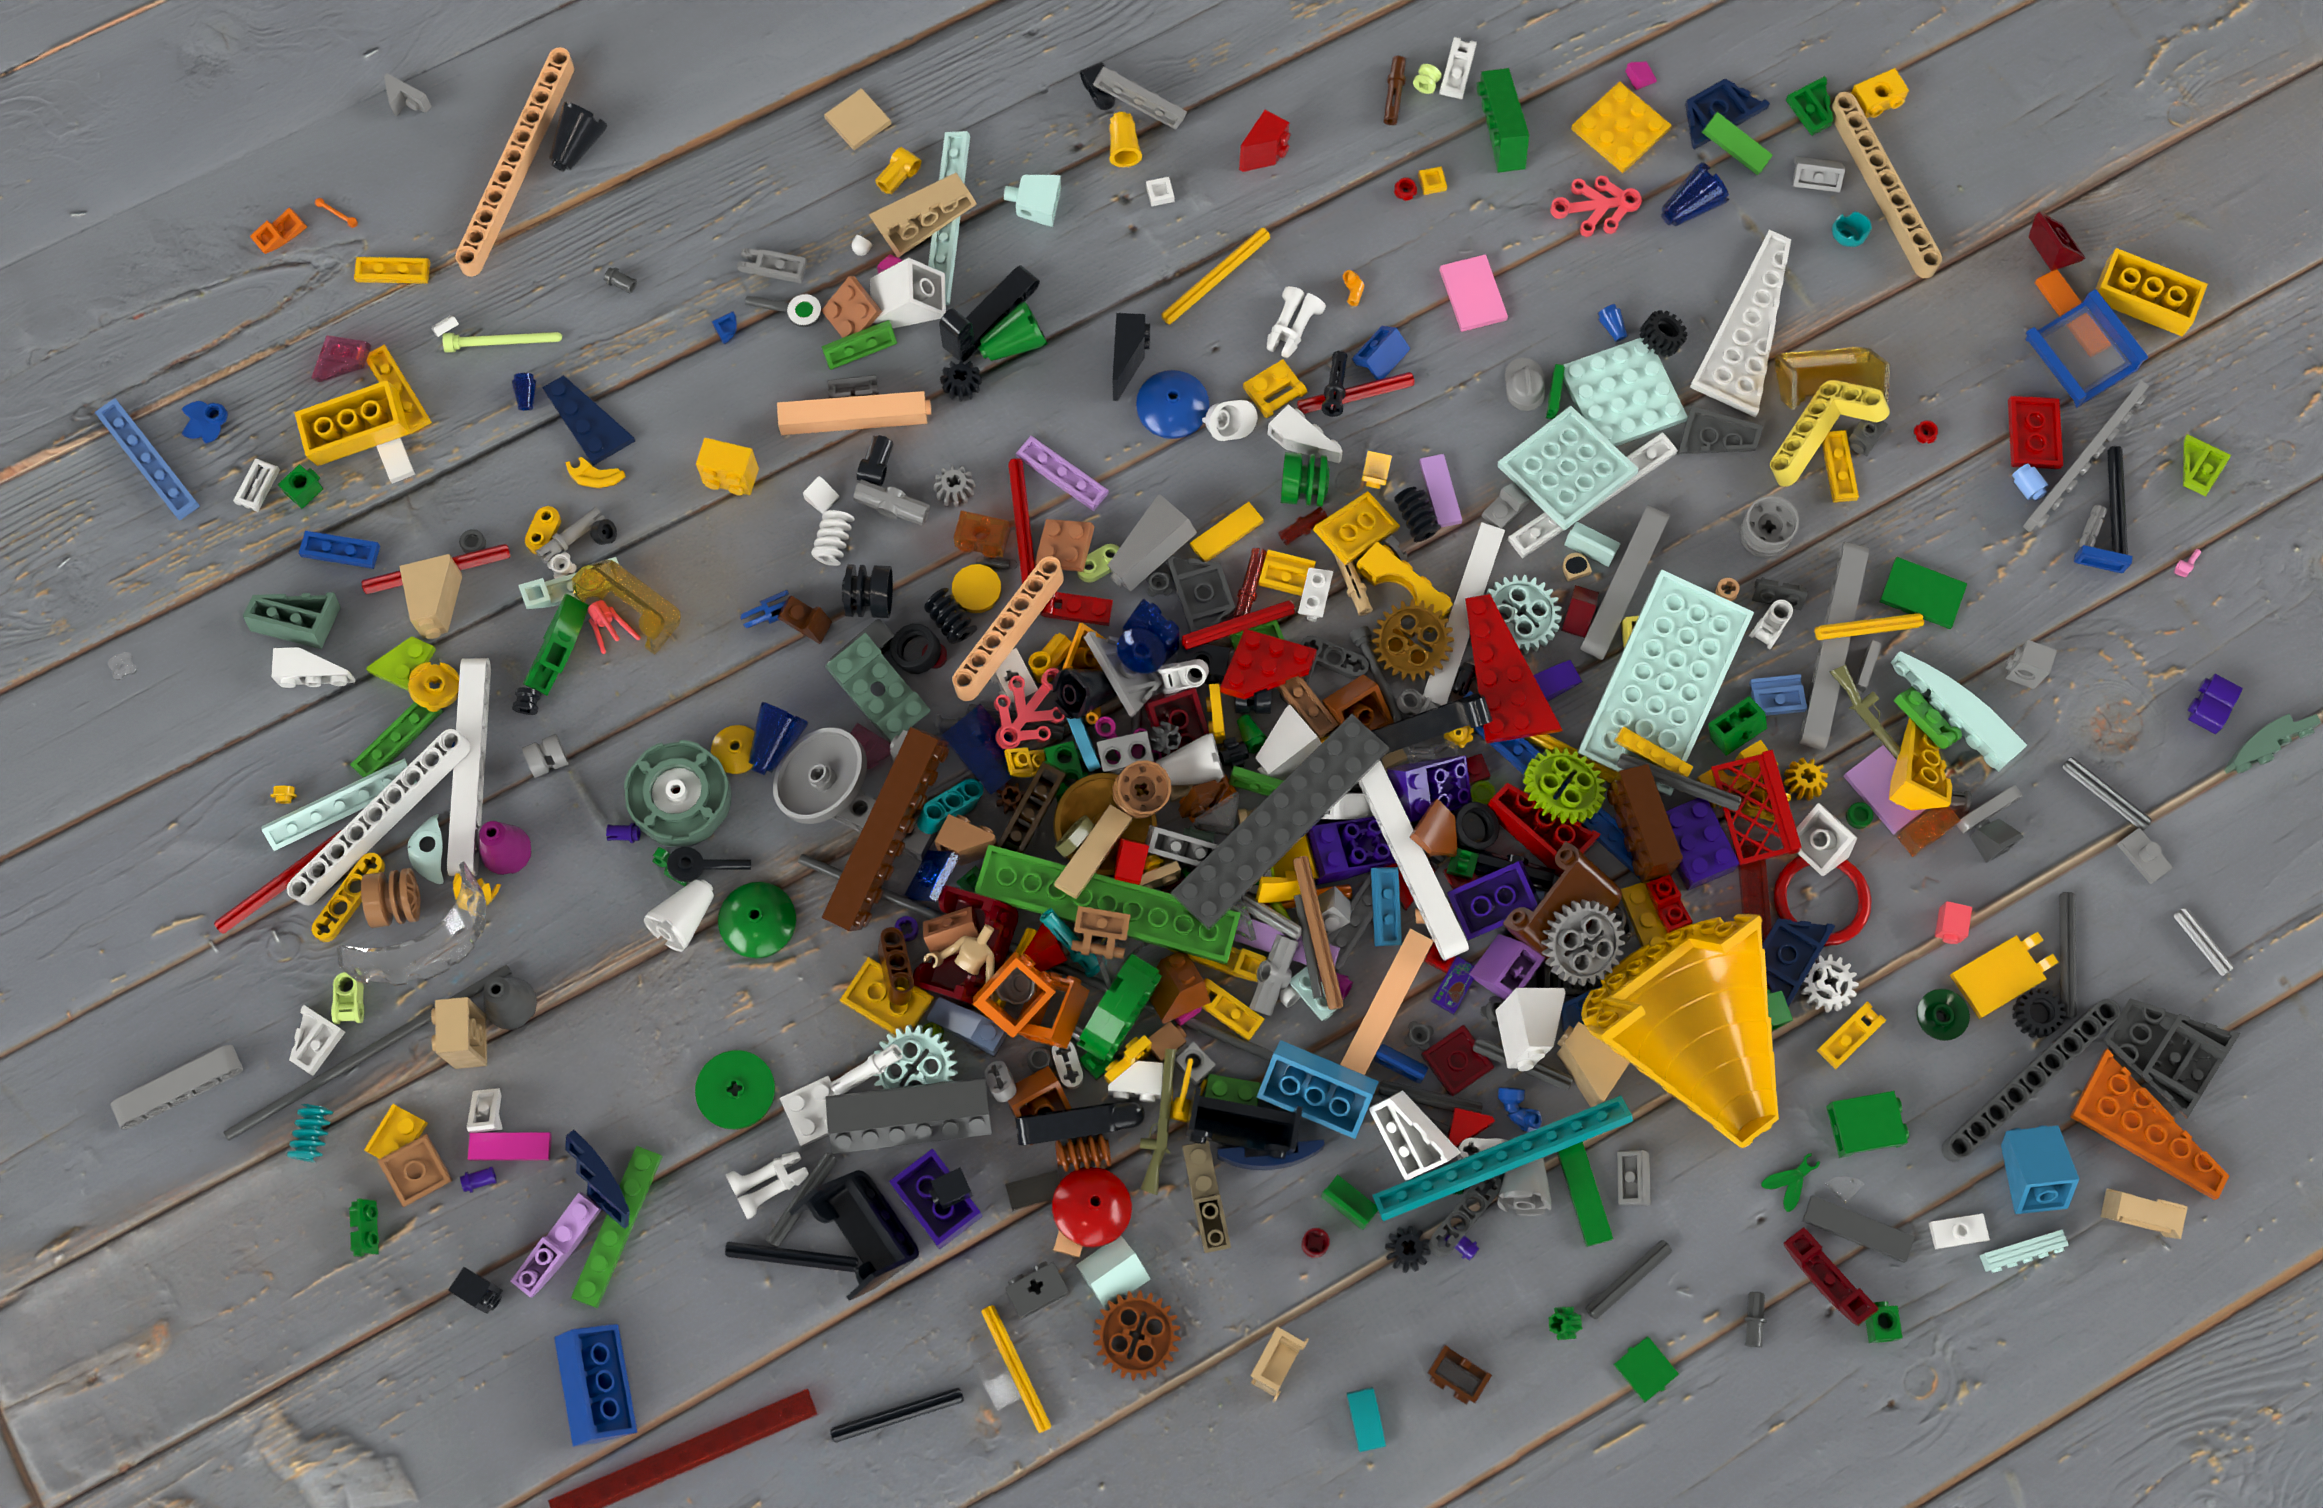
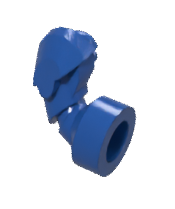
(1525, 1118)

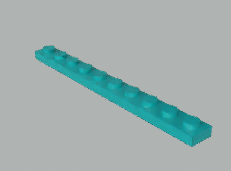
(1502, 1158)

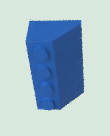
(595, 1384)

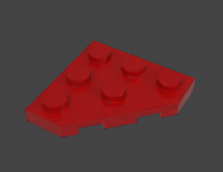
(1264, 663)

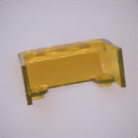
(1804, 372)

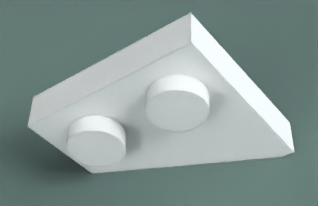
(314, 1041)

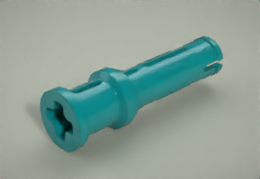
(1066, 936)

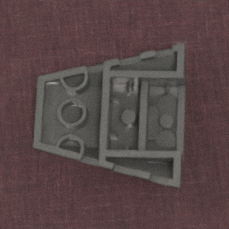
(2170, 1051)

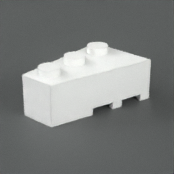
(1411, 1136)

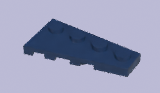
(589, 424)

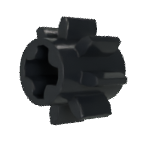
(1233, 753)

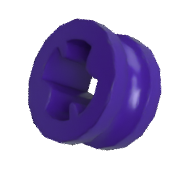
(915, 930)

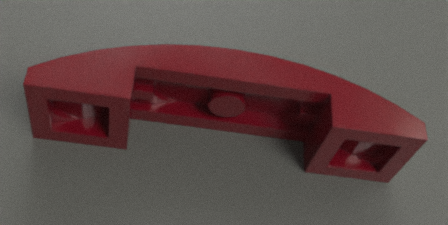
(1828, 1278)

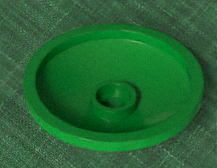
(762, 935)

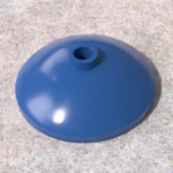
(1169, 416)

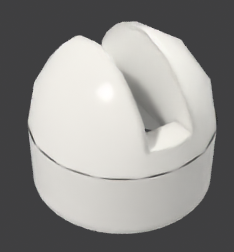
(861, 245)
(1289, 996)

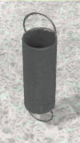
(997, 562)

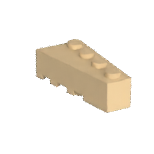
(922, 213)

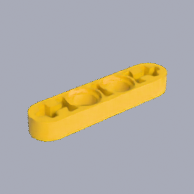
(344, 894)

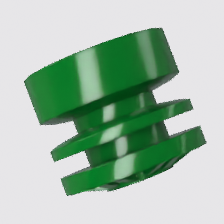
(1304, 479)

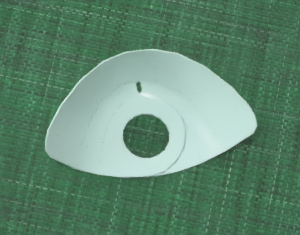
(427, 863)

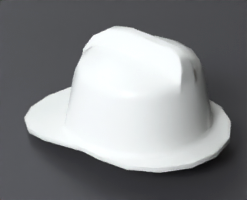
(1231, 420)

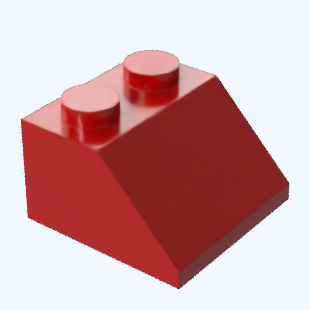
(1265, 142)

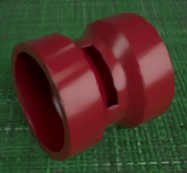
(1317, 1239)

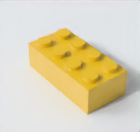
(2150, 292)
(351, 423)

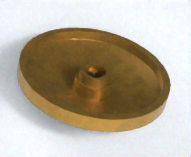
(1091, 798)

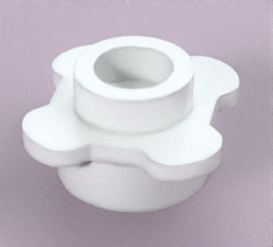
(559, 559)

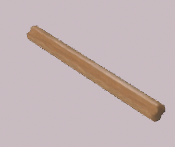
(1318, 933)

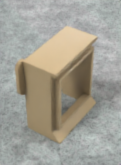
(2145, 1213)
(1276, 1361)

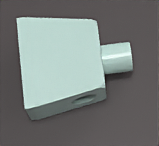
(1036, 197)

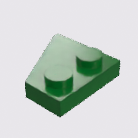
(1812, 106)

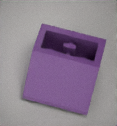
(1506, 966)

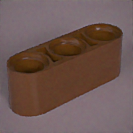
(895, 955)

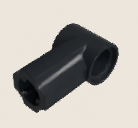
(874, 466)

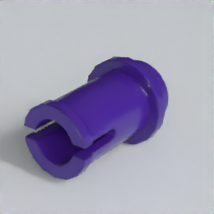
(623, 832)
(478, 1179)
(1465, 1247)

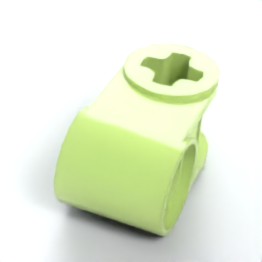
(349, 1004)

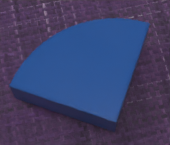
(726, 326)

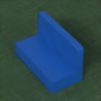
(1382, 352)

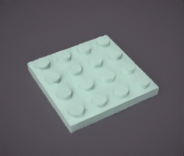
(1624, 392)
(1567, 467)

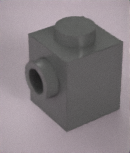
(1866, 436)

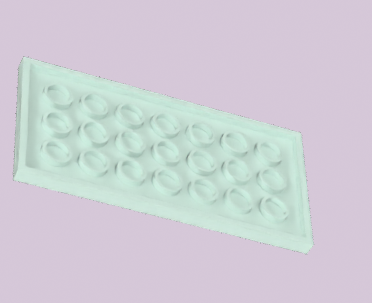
(1667, 672)

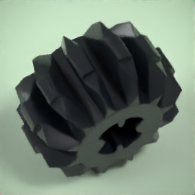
(954, 386)
(1417, 1249)

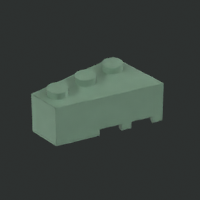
(293, 618)

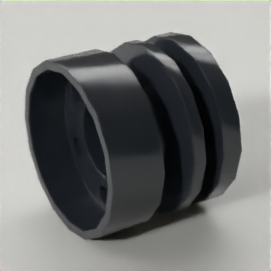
(868, 591)

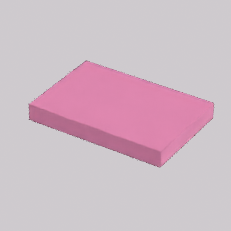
(1473, 293)

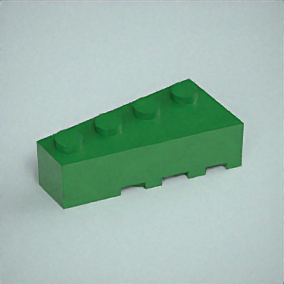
(1504, 119)

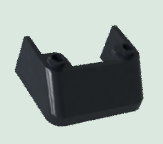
(1242, 1125)
(867, 1225)

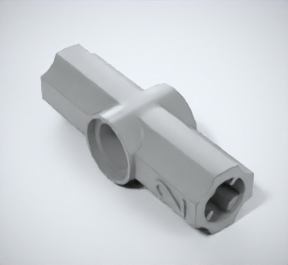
(891, 502)
(1274, 975)

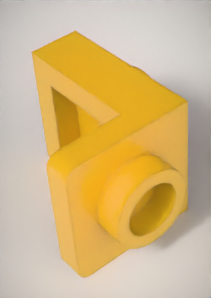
(1376, 469)

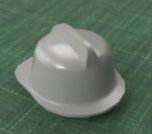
(1525, 384)

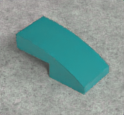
(1366, 1419)

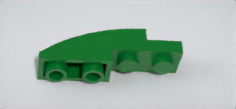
(557, 644)

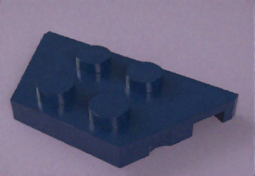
(1724, 98)
(1791, 953)

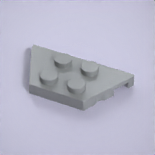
(1130, 686)

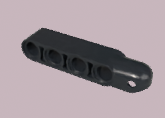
(1078, 1122)

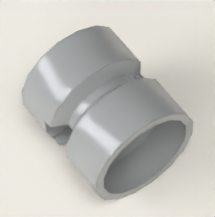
(545, 755)

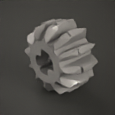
(958, 492)

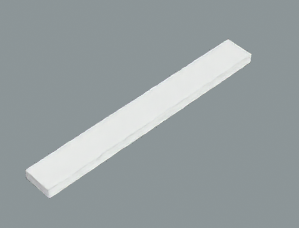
(1545, 528)
(1472, 585)

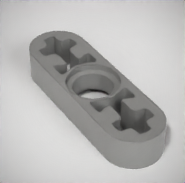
(1989, 809)

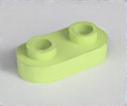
(1100, 563)

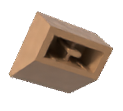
(964, 839)

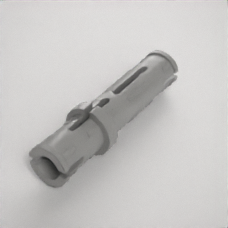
(561, 541)

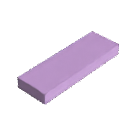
(1440, 490)

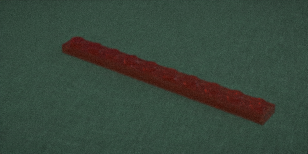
(690, 1454)

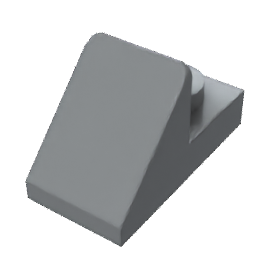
(403, 94)
(1506, 506)

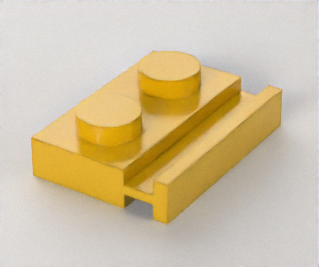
(1285, 572)
(1214, 705)
(395, 1131)

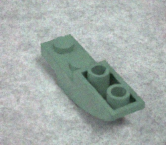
(2269, 741)

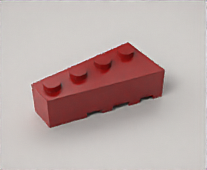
(1537, 831)

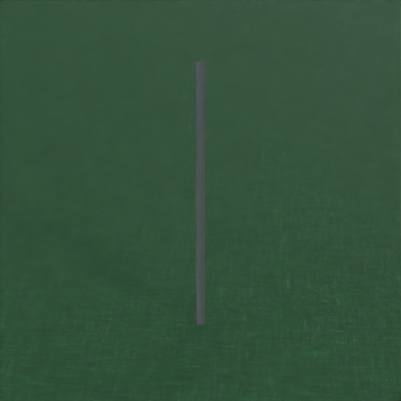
(353, 1060)

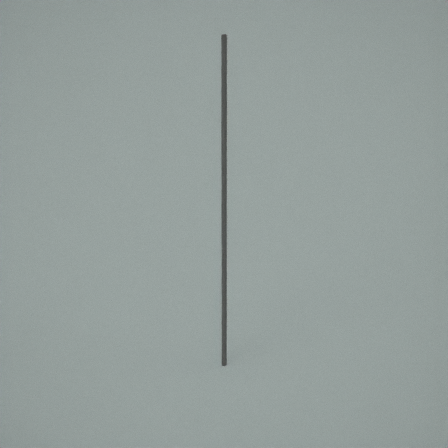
(1068, 970)

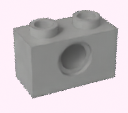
(2030, 664)

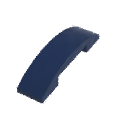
(1237, 1158)

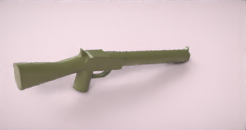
(1861, 707)
(1159, 1145)

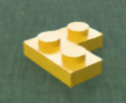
(1136, 1050)

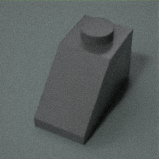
(1994, 838)

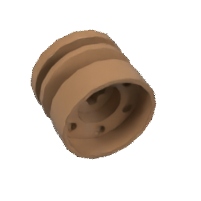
(1156, 787)
(386, 898)

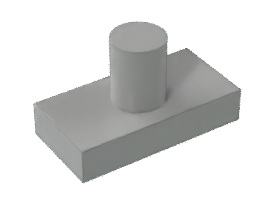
(2145, 855)

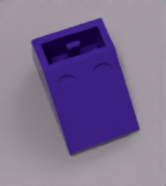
(1429, 780)
(1348, 849)

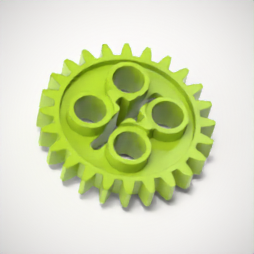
(1580, 797)

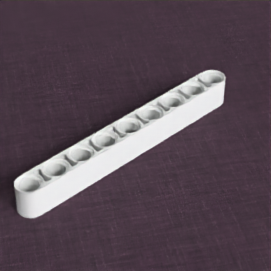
(469, 772)
(366, 821)
(1413, 863)

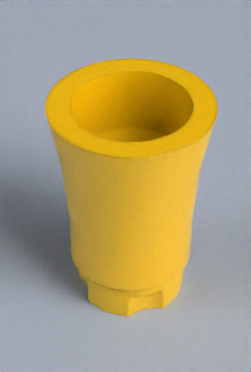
(1123, 141)

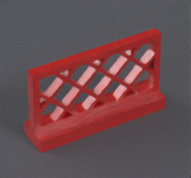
(1779, 807)

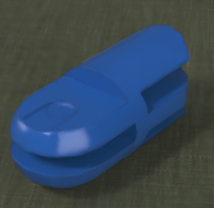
(767, 610)

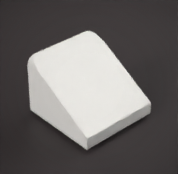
(820, 495)

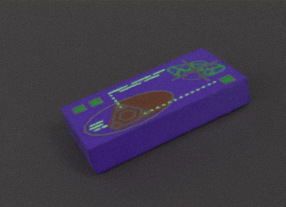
(1454, 985)

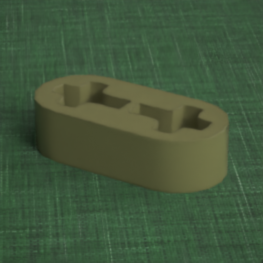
(1074, 836)

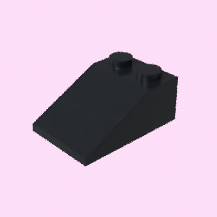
(1131, 340)

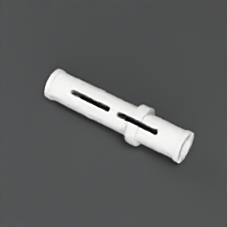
(874, 1065)

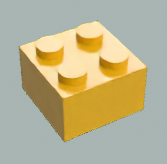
(727, 466)

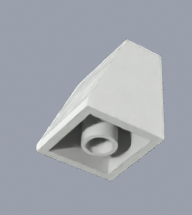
(909, 293)
(1529, 1024)

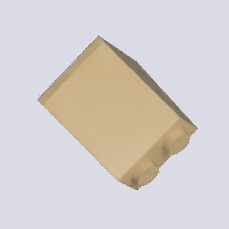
(431, 593)
(1590, 1063)

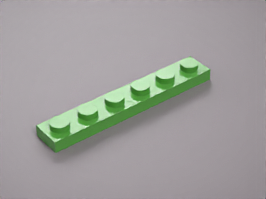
(613, 1236)

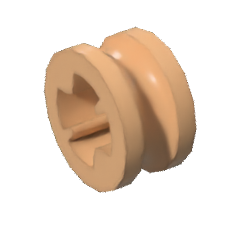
(1729, 582)

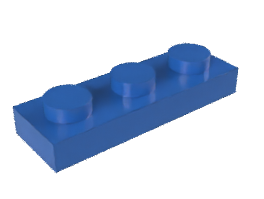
(339, 549)

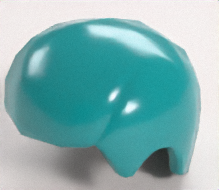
(1851, 230)

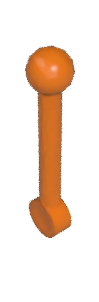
(352, 222)

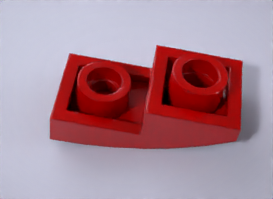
(1668, 903)

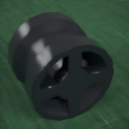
(526, 701)

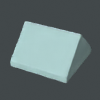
(1113, 1271)

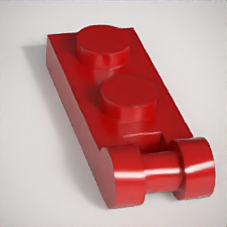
(1079, 609)

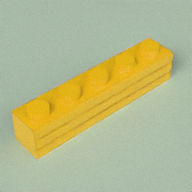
(1651, 752)

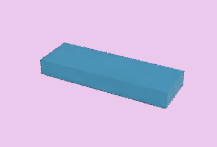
(1386, 906)

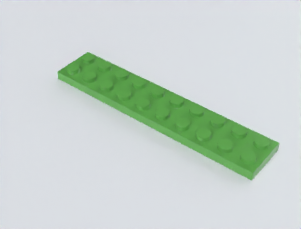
(1154, 918)

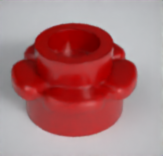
(1405, 183)
(1928, 426)

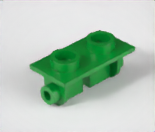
(364, 1216)

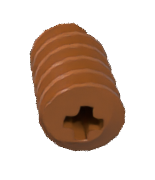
(1083, 1152)

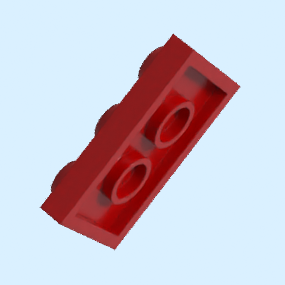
(2035, 432)

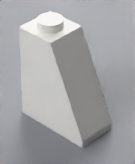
(1287, 746)

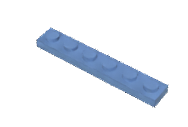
(147, 459)

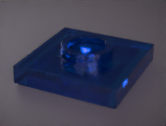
(932, 875)

